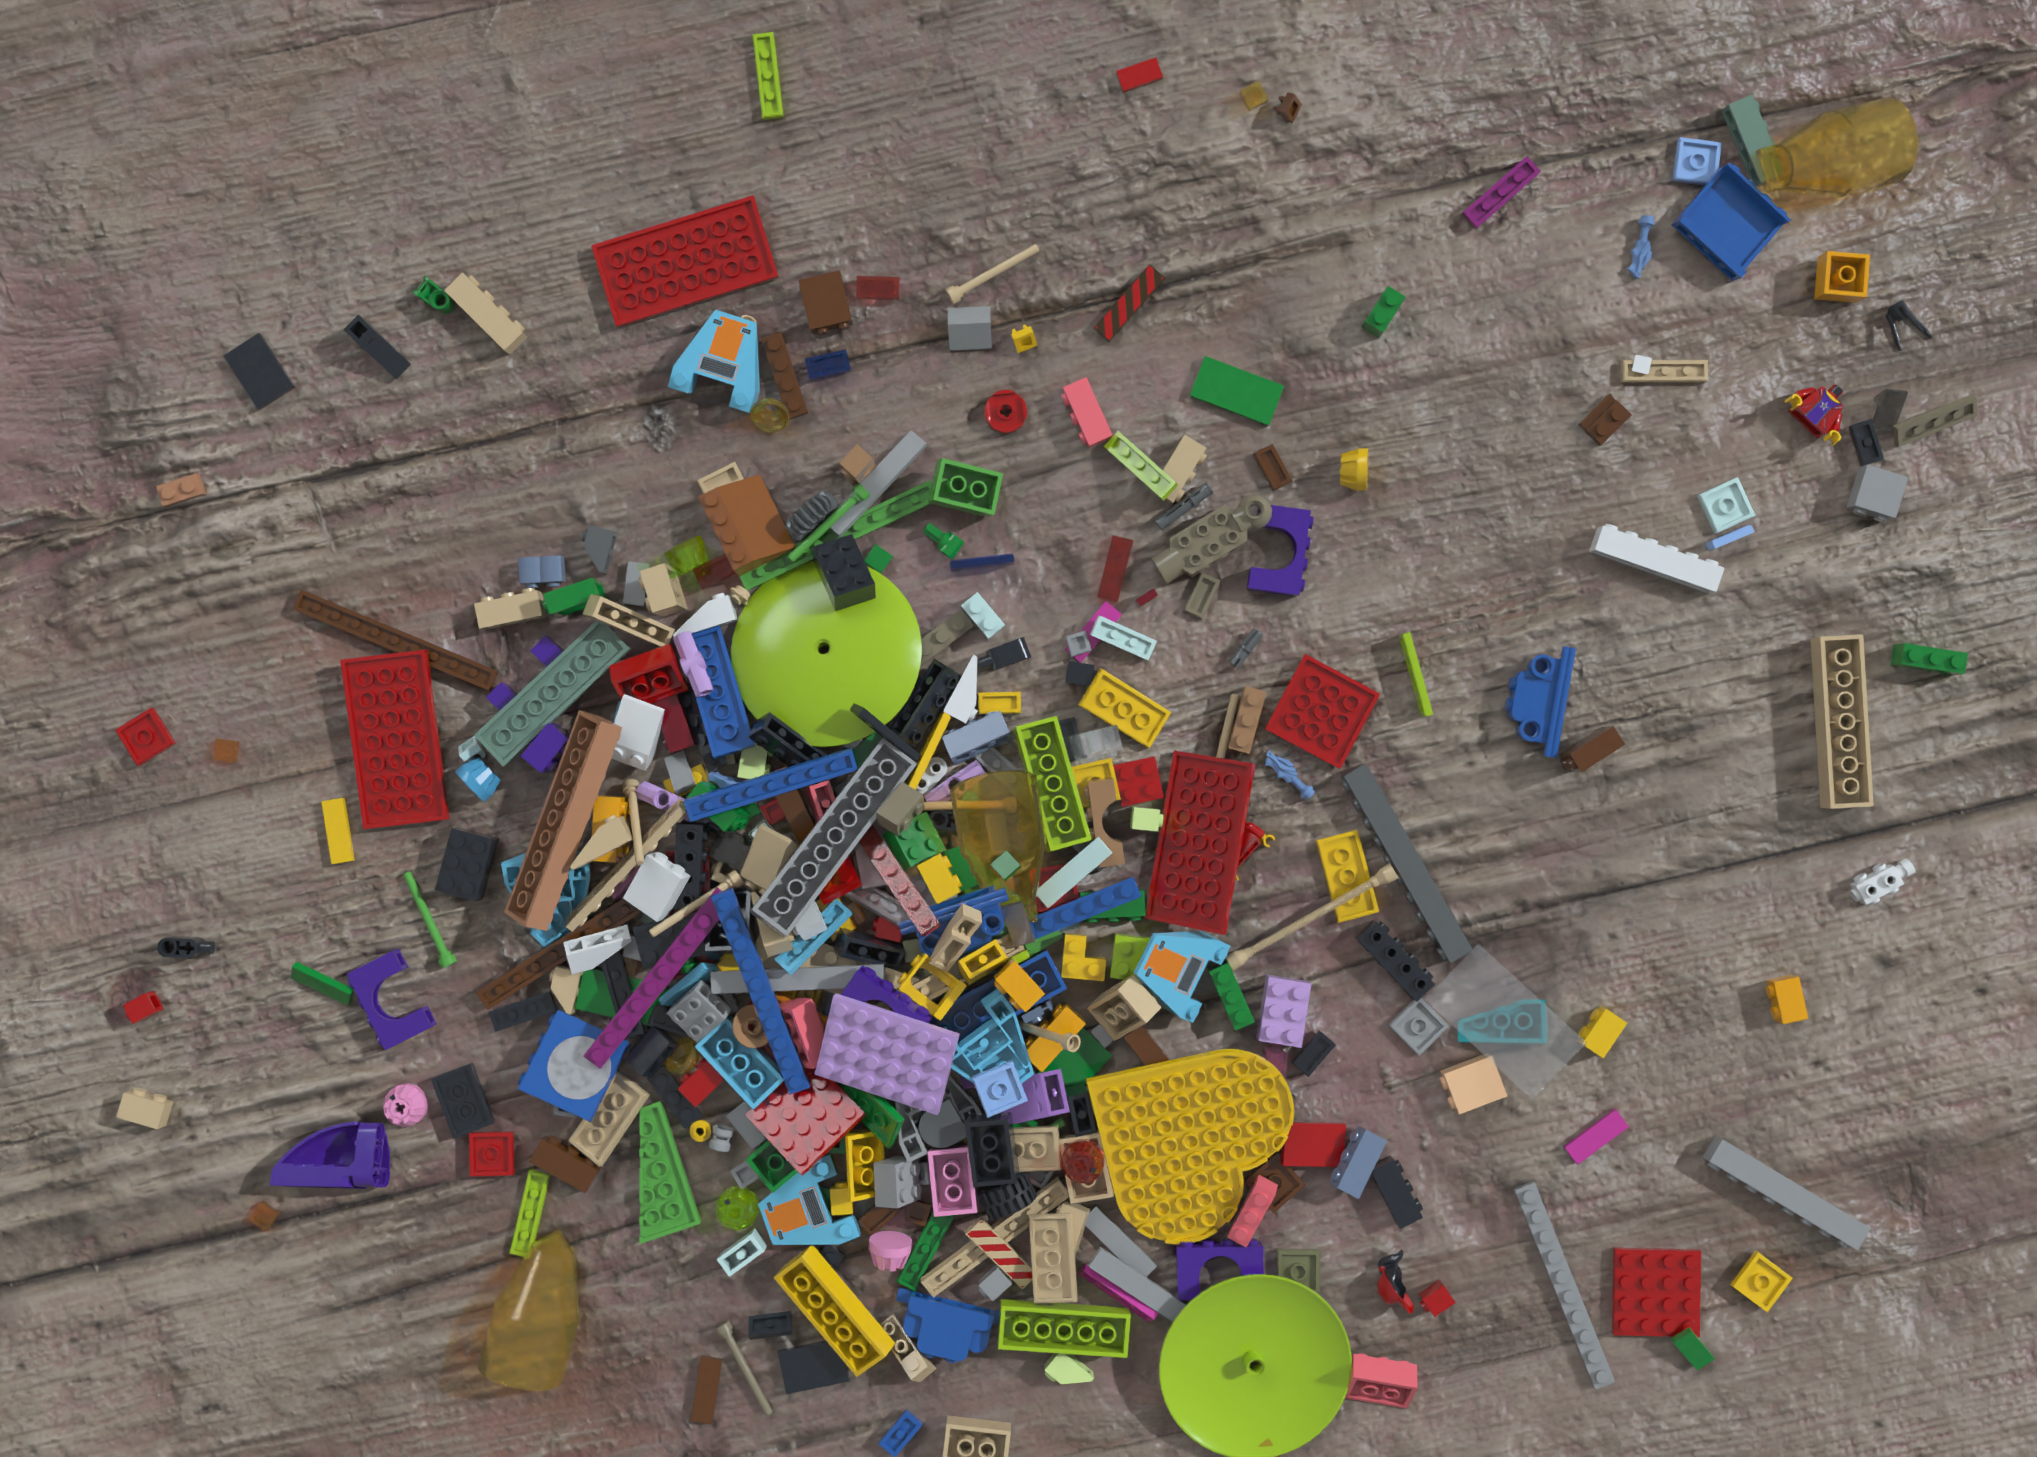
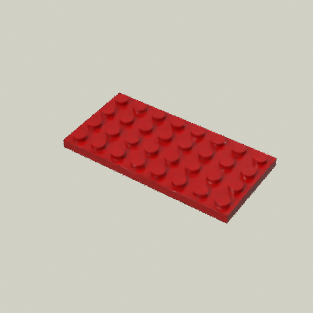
(685, 261)
(395, 739)
(1200, 841)

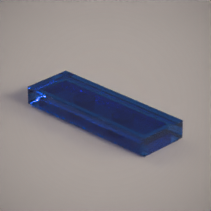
(981, 562)

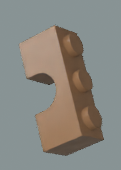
(857, 465)
(1247, 719)

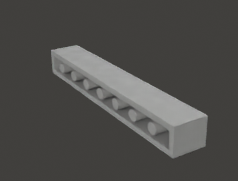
(1785, 1192)

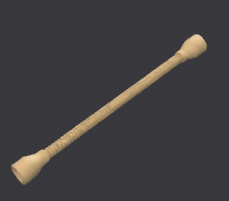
(1383, 876)

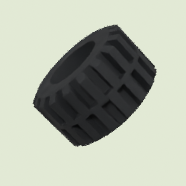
(1007, 1199)

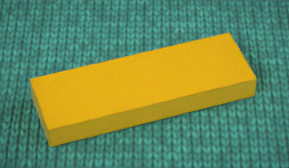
(338, 830)

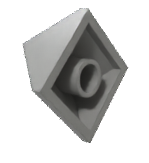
(969, 328)

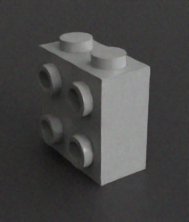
(1877, 493)
(699, 1011)

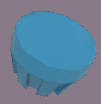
(478, 778)

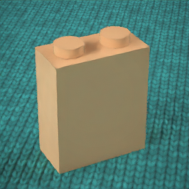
(1472, 1084)

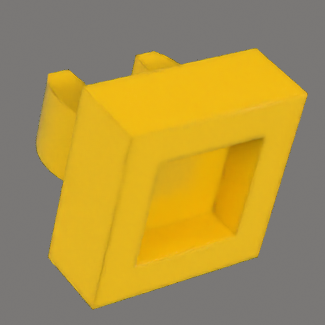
(1023, 339)

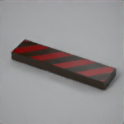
(1129, 303)

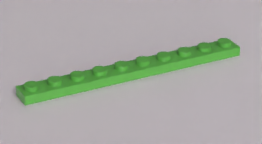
(870, 521)

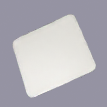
(1641, 364)

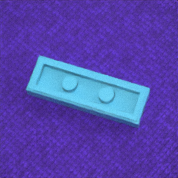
(700, 972)

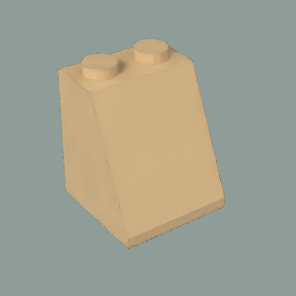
(766, 858)

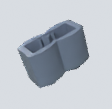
(541, 570)

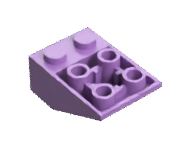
(1044, 1095)

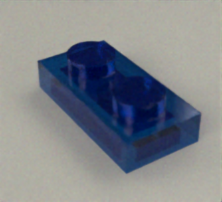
(828, 364)

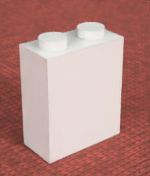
(657, 886)

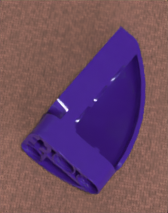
(337, 1157)

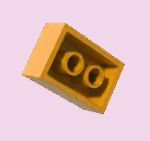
(606, 807)
(1018, 985)
(1063, 1021)

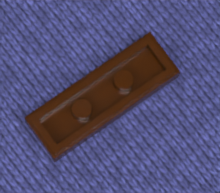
(706, 1389)

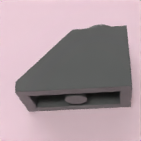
(600, 546)

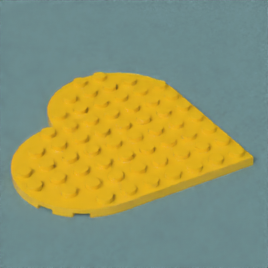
(1186, 1134)

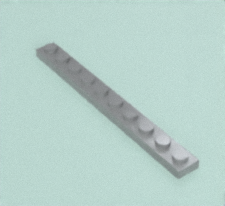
(1564, 1285)

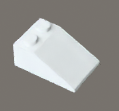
(639, 732)

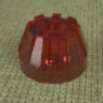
(1083, 1161)

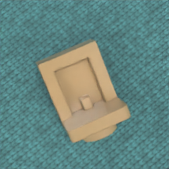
(718, 875)

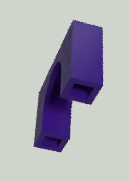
(1289, 580)
(546, 651)
(367, 982)
(868, 986)
(1192, 1256)

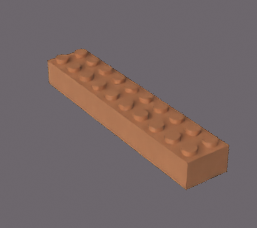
(563, 820)

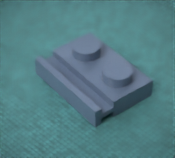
(1035, 1013)

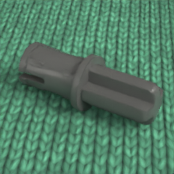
(1245, 648)

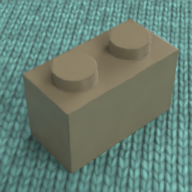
(900, 809)

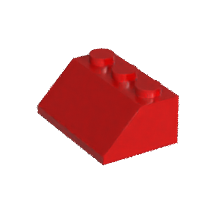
(649, 675)

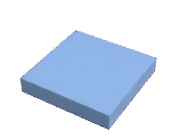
(1696, 160)
(999, 1088)

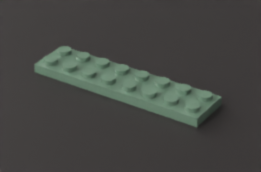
(552, 692)

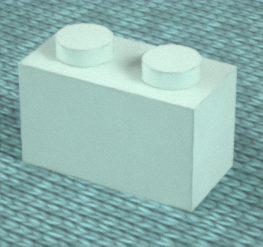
(983, 615)
(742, 1252)

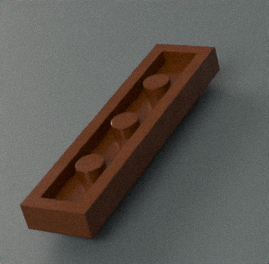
(784, 375)

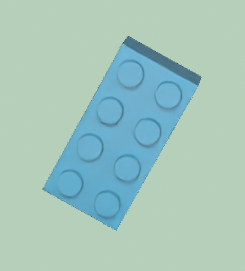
(746, 1069)

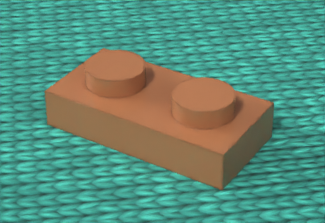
(181, 490)

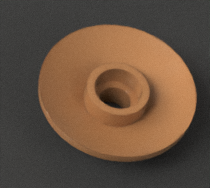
(750, 1039)

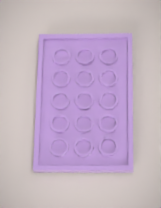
(886, 1054)

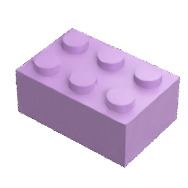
(1283, 1011)

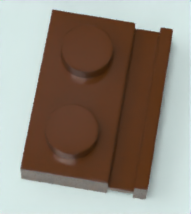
(1605, 419)

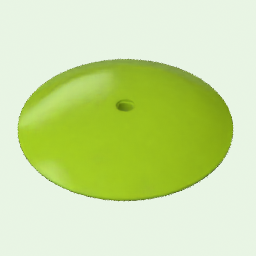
(869, 660)
(1284, 1396)

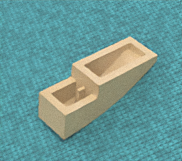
(956, 937)

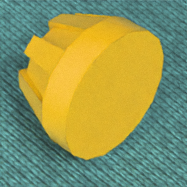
(1354, 469)

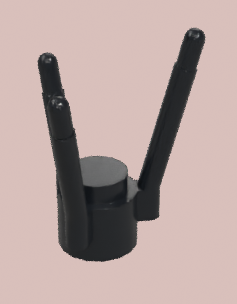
(1899, 312)

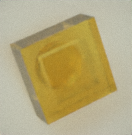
(1253, 96)

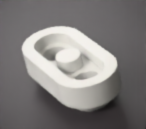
(932, 777)

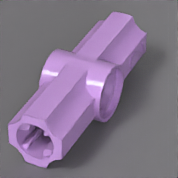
(693, 664)
(942, 791)
(657, 796)

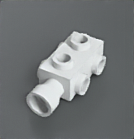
(1879, 883)

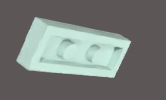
(1123, 637)

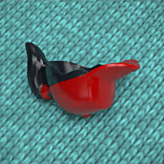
(1390, 1282)

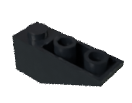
(377, 346)

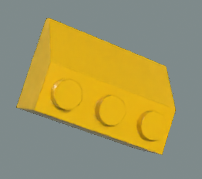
(861, 1153)

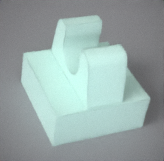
(470, 748)

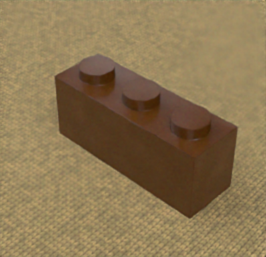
(565, 1163)

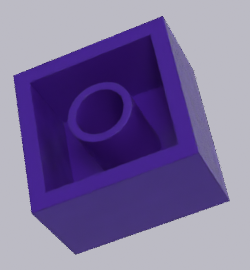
(547, 748)

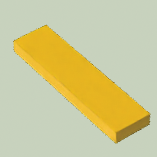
(928, 749)

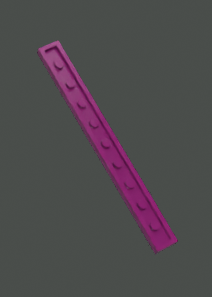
(653, 983)

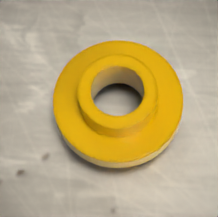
(700, 1124)

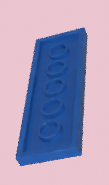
(722, 708)

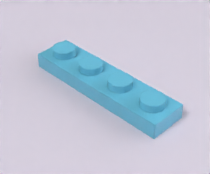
(833, 917)

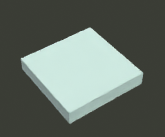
(1726, 505)

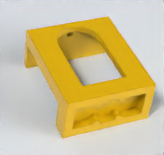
(956, 987)

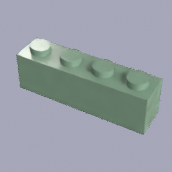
(1749, 134)

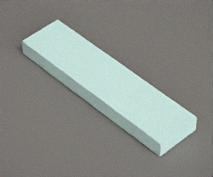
(1073, 872)

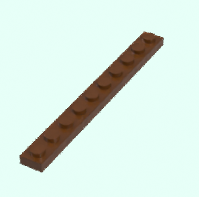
(394, 639)
(553, 954)

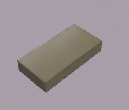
(1201, 595)

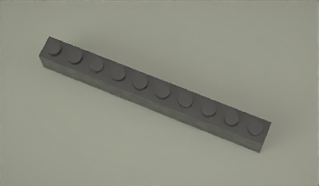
(1406, 863)

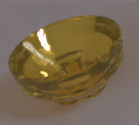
(769, 420)
(684, 1057)

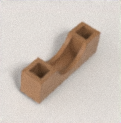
(1101, 794)

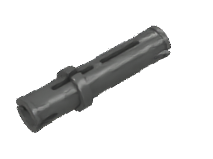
(1178, 510)

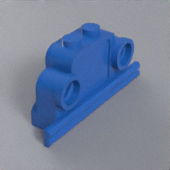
(1540, 699)
(985, 900)
(946, 1325)

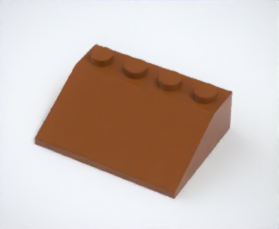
(747, 523)

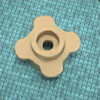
(739, 595)

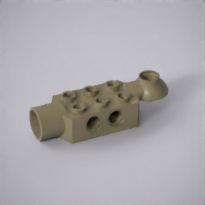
(1211, 538)

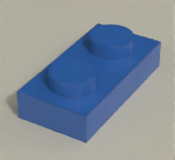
(900, 1433)

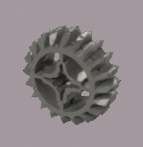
(811, 515)

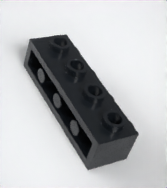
(925, 703)
(783, 741)
(691, 855)
(1395, 960)

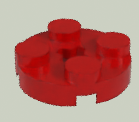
(1013, 402)

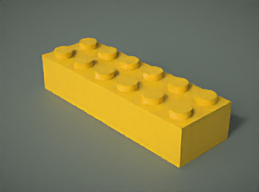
(834, 1310)

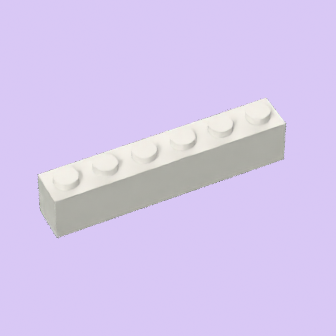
(1657, 559)

